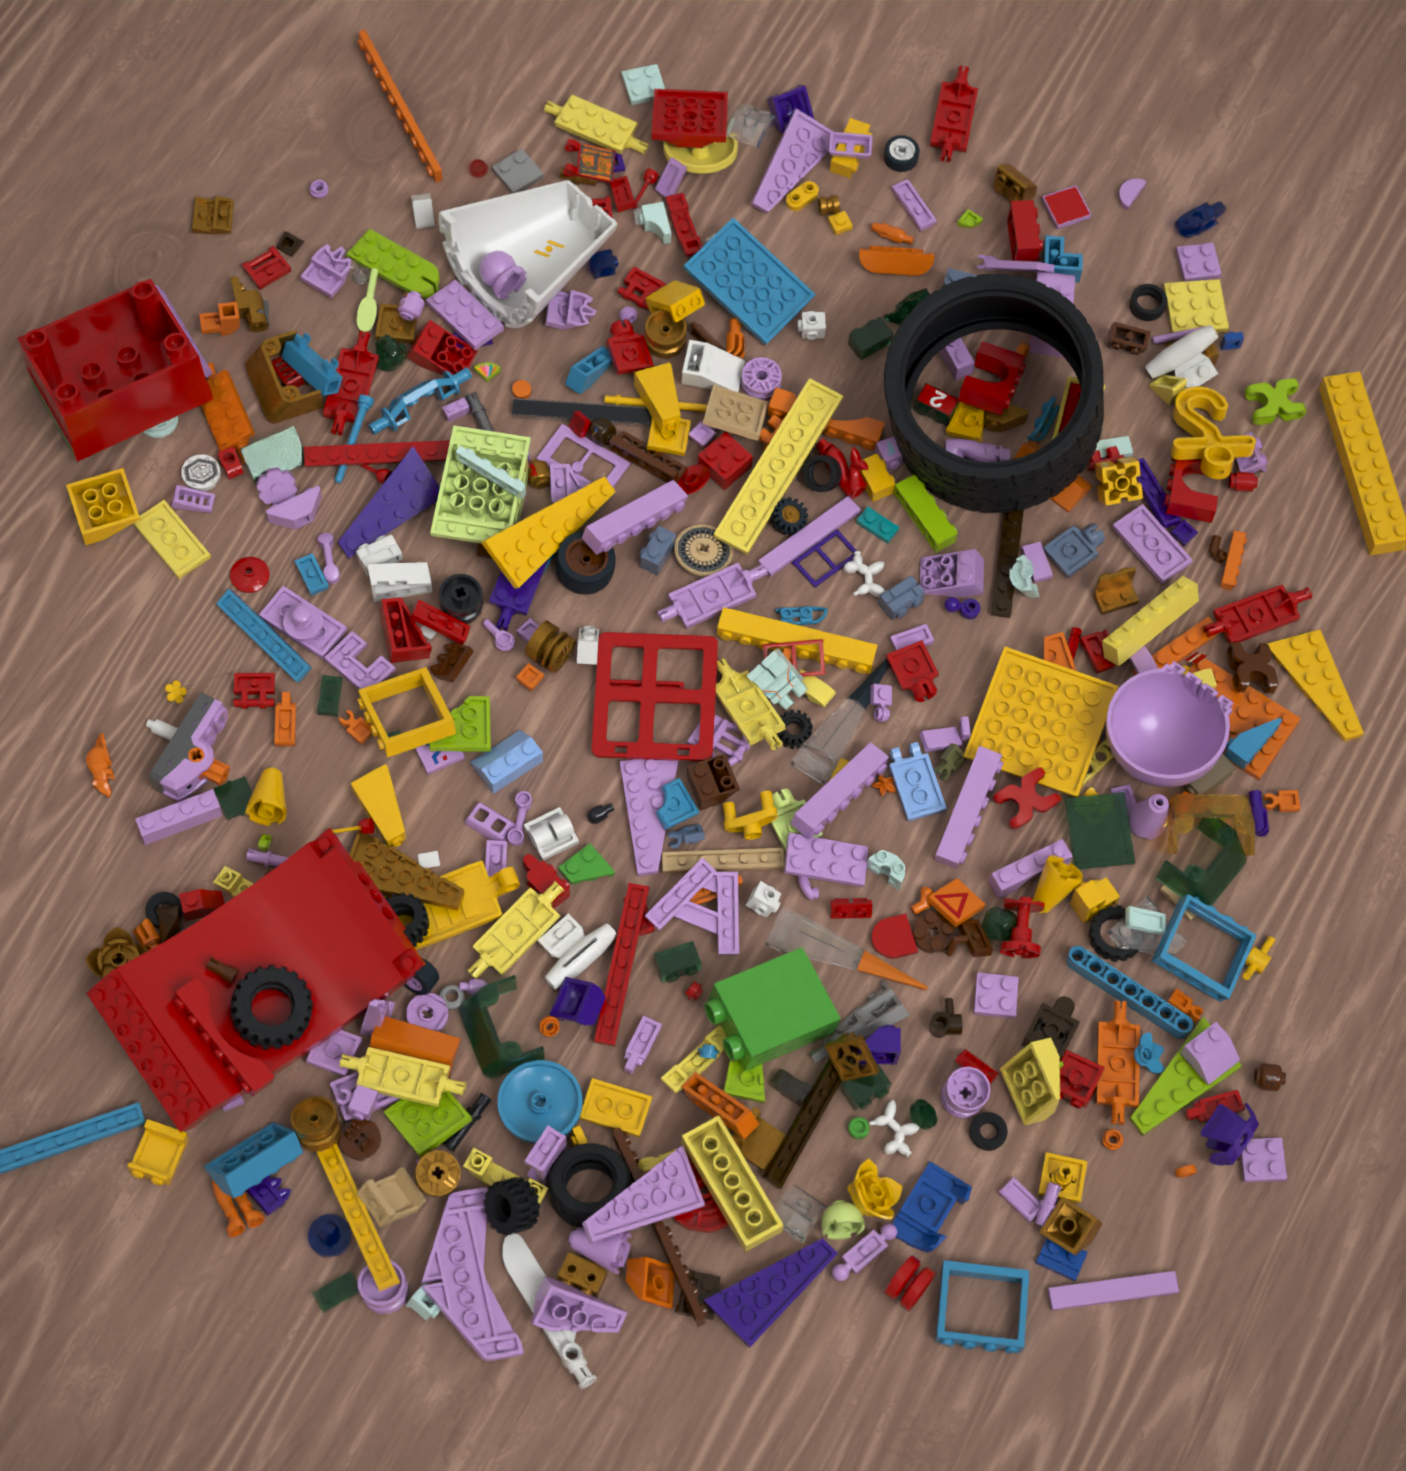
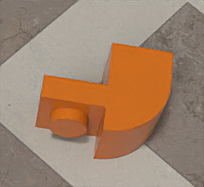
(223, 321)

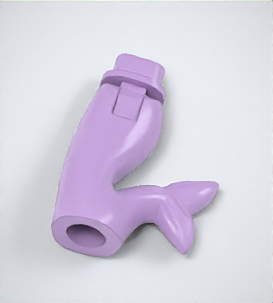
(976, 450)

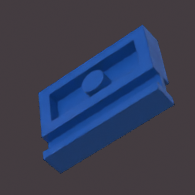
(1060, 1260)

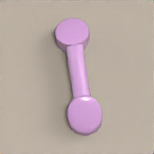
(331, 571)
(523, 803)

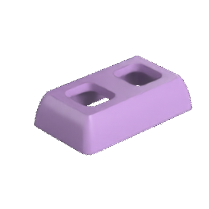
(850, 140)
(484, 828)

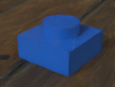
(1232, 340)

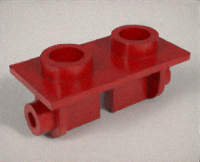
(858, 909)

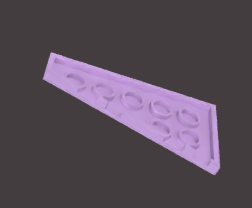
(797, 153)

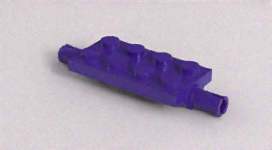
(512, 600)

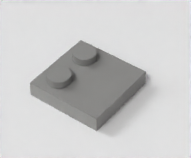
(518, 172)

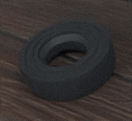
(158, 899)
(988, 1118)

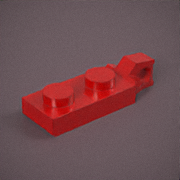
(1205, 1107)

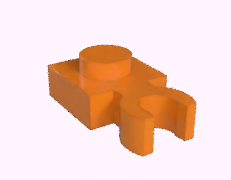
(357, 729)
(1285, 801)
(1183, 1003)

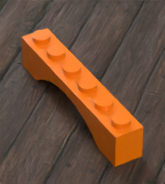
(862, 432)

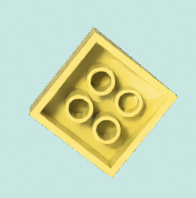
(1034, 1080)

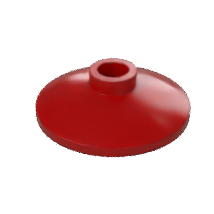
(694, 478)
(249, 582)

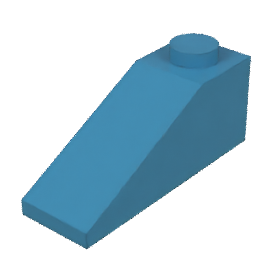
(588, 370)
(1249, 743)

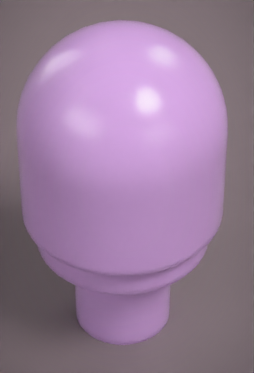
(472, 985)

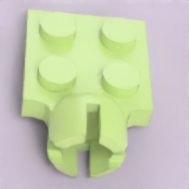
(786, 808)

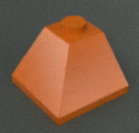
(651, 1281)

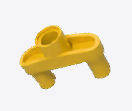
(750, 823)

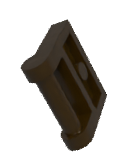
(706, 1286)

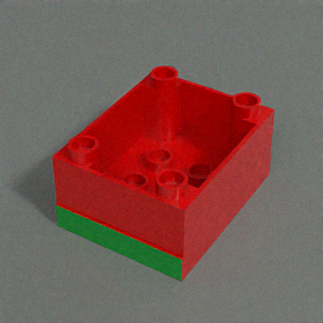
(114, 369)

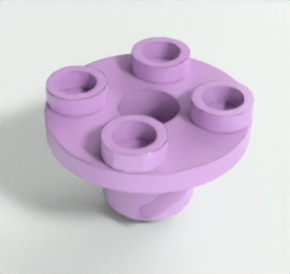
(303, 622)

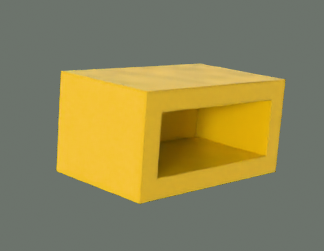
(877, 478)

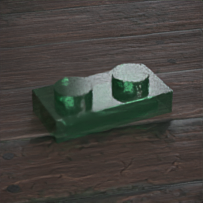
(330, 695)
(336, 1292)

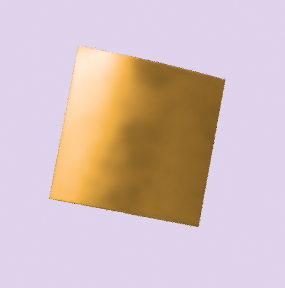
(212, 215)

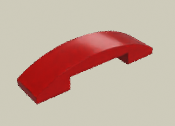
(683, 224)

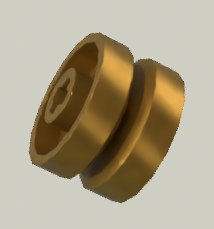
(664, 335)
(316, 1123)

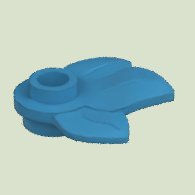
(1148, 1054)

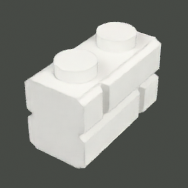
(382, 551)

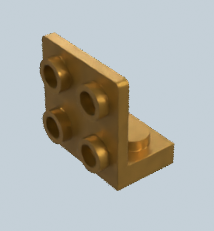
(1115, 590)
(761, 1143)

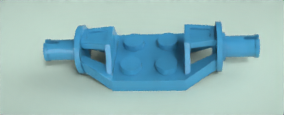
(409, 398)

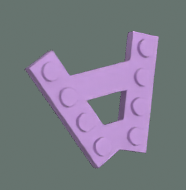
(723, 922)

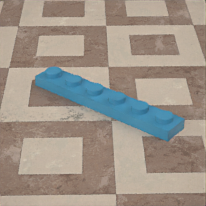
(264, 635)

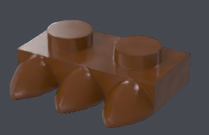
(452, 662)

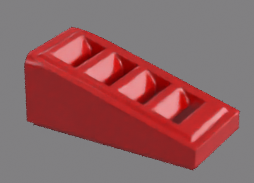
(297, 381)

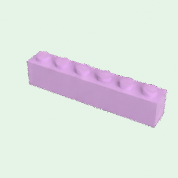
(635, 517)
(839, 791)
(968, 806)

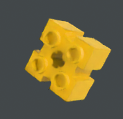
(1127, 487)

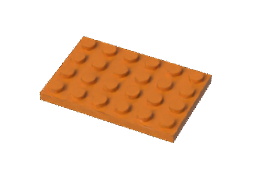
(1248, 712)

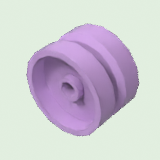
(386, 1300)

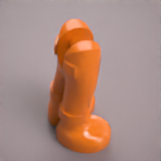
(236, 1225)

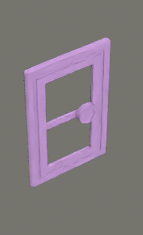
(620, 464)

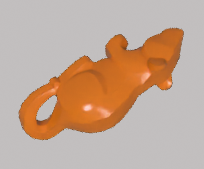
(98, 763)

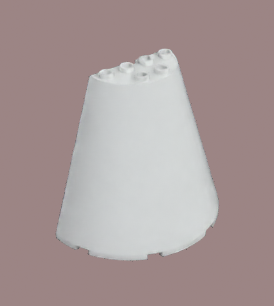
(518, 227)

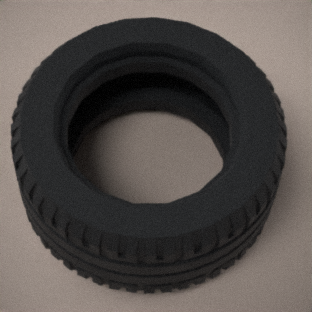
(582, 1158)

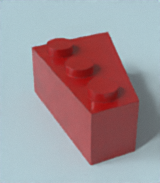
(401, 633)

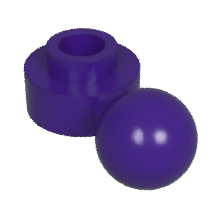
(952, 605)

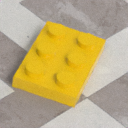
(615, 1107)

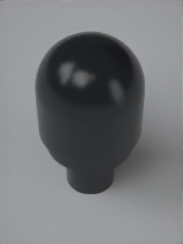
(599, 813)

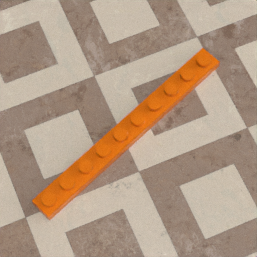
(402, 111)

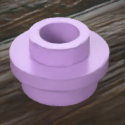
(319, 184)
(629, 314)

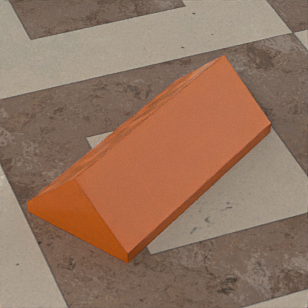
(1070, 495)
(415, 1042)

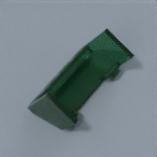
(1211, 883)
(492, 1056)

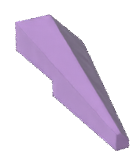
(375, 1015)

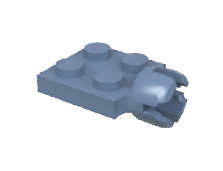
(1075, 548)

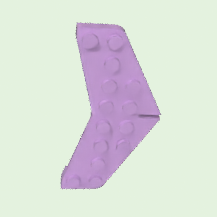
(463, 1290)

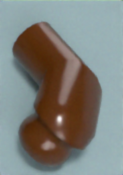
(1214, 550)

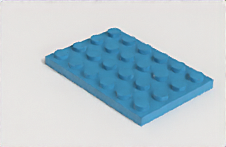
(749, 281)

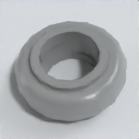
(452, 989)

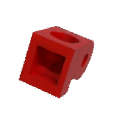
(230, 463)

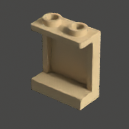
(391, 1197)

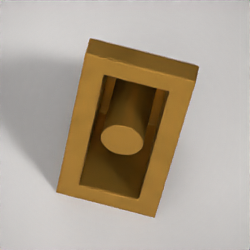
(1009, 419)

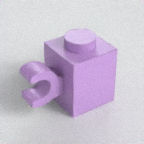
(360, 1102)

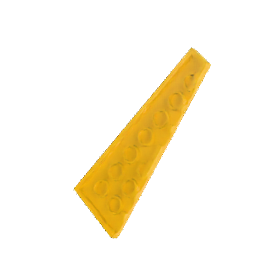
(536, 538)

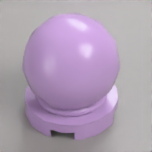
(501, 273)

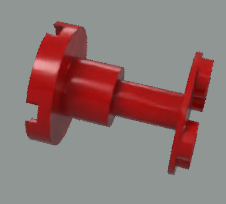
(1021, 935)

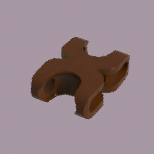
(1252, 667)

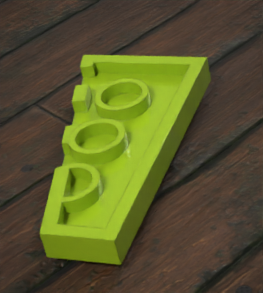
(745, 1084)

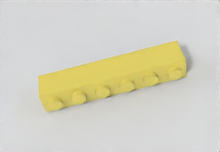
(1150, 620)

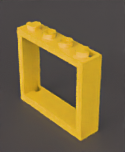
(414, 738)

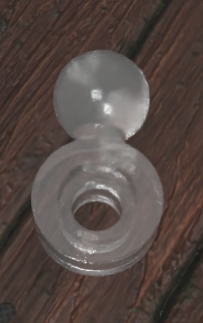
(360, 274)

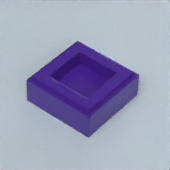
(1183, 533)

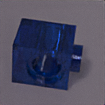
(603, 264)

